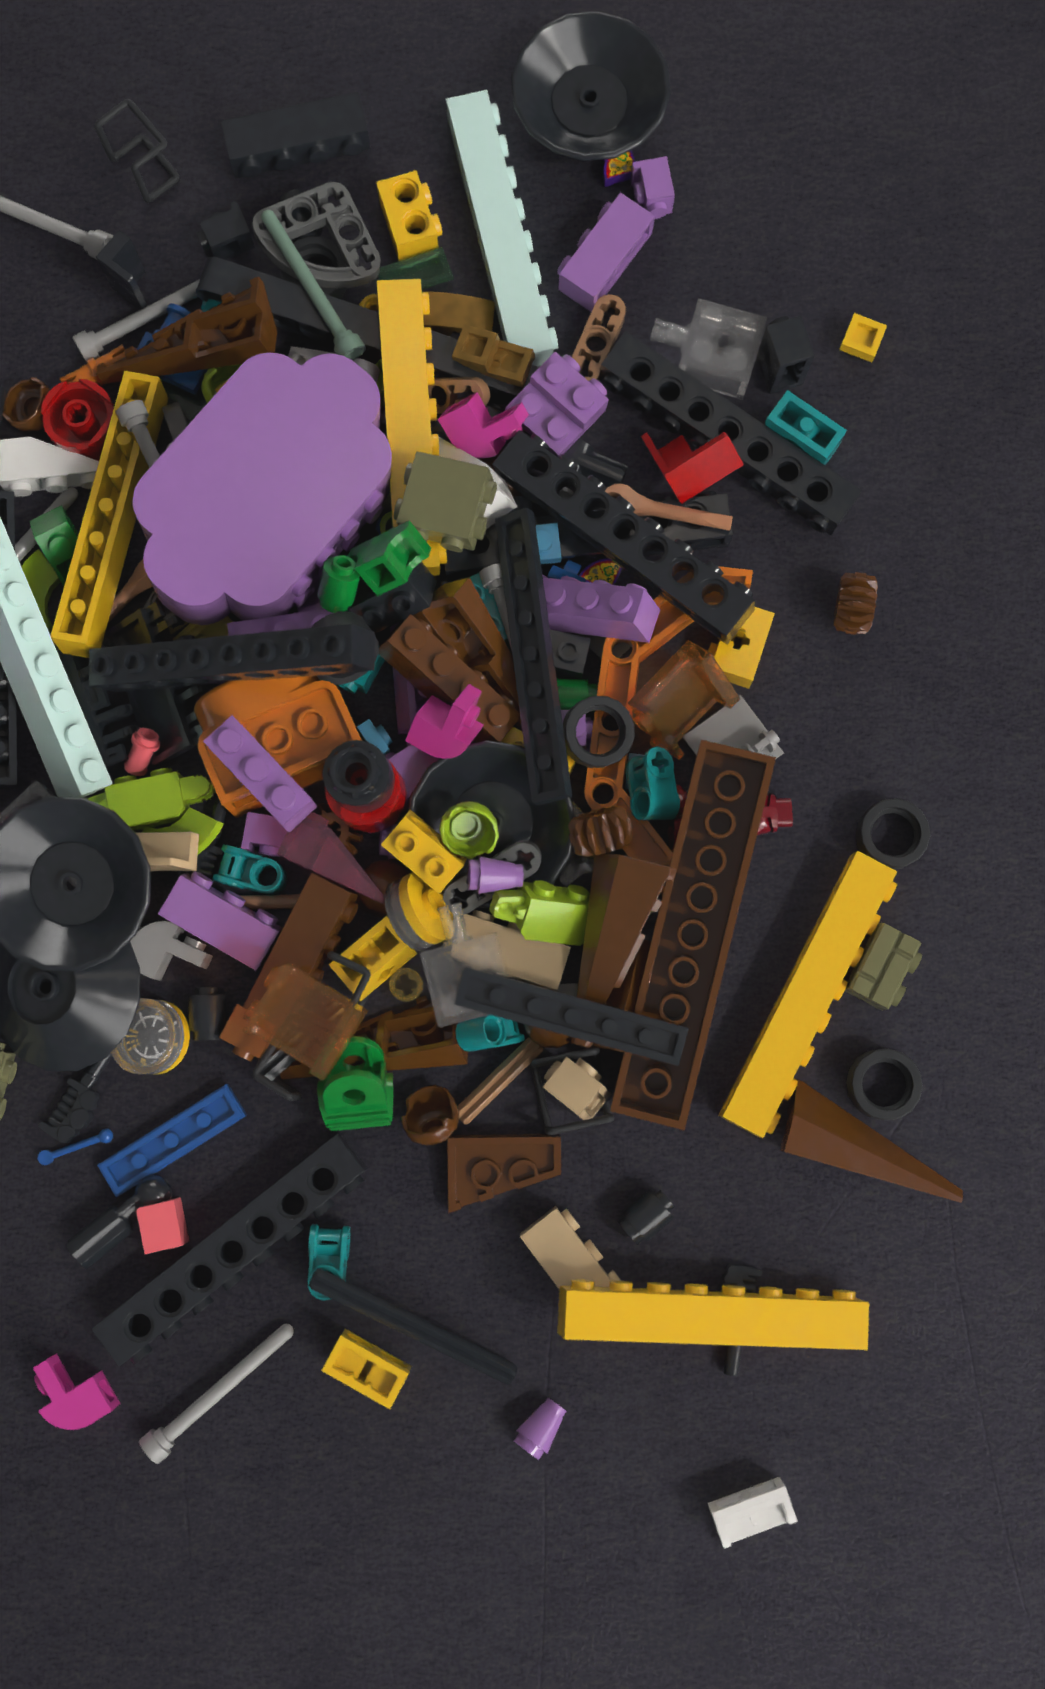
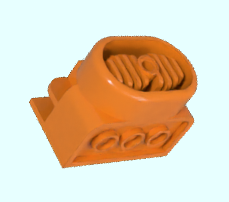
(289, 717)

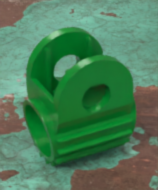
(360, 1093)

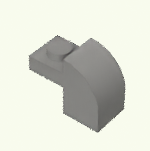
(158, 943)

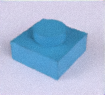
(548, 543)
(375, 736)

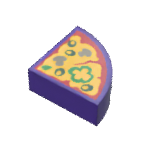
(618, 169)
(602, 570)

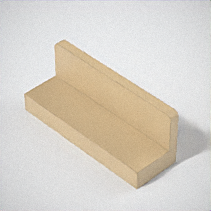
(170, 850)

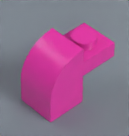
(475, 431)
(446, 729)
(72, 1405)

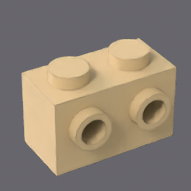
(576, 1087)

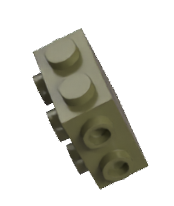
(446, 500)

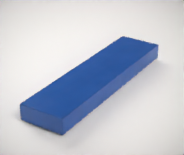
(172, 1140)

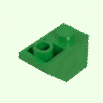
(56, 538)

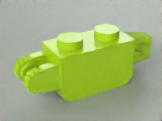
(154, 799)
(545, 911)

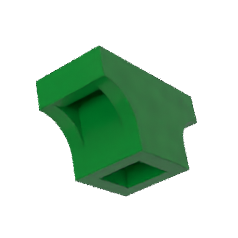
(390, 557)

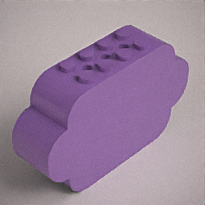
(264, 488)

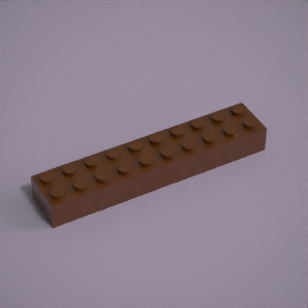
(696, 926)

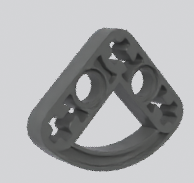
(334, 219)

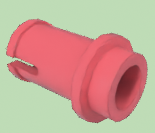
(144, 743)

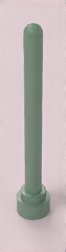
(345, 341)

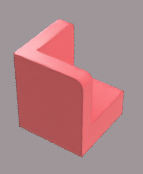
(162, 1225)

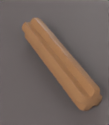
(498, 1080)

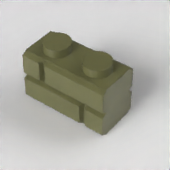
(883, 967)

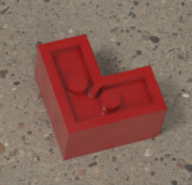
(696, 470)

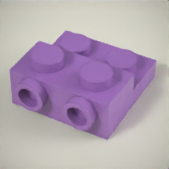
(560, 403)

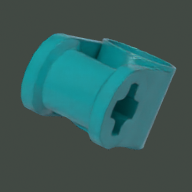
(653, 789)
(243, 870)
(487, 1033)
(328, 1256)

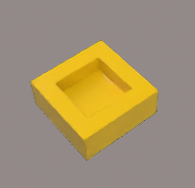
(863, 337)

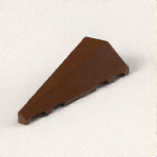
(204, 340)
(464, 623)
(618, 907)
(407, 1040)
(836, 1138)

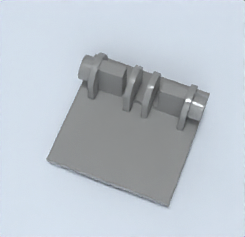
(735, 728)

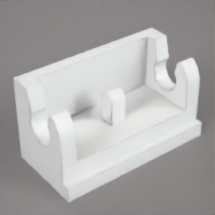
(752, 1511)

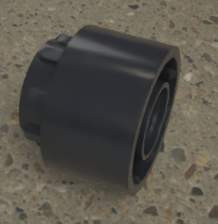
(344, 762)

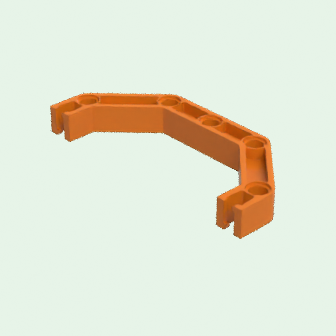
(619, 682)

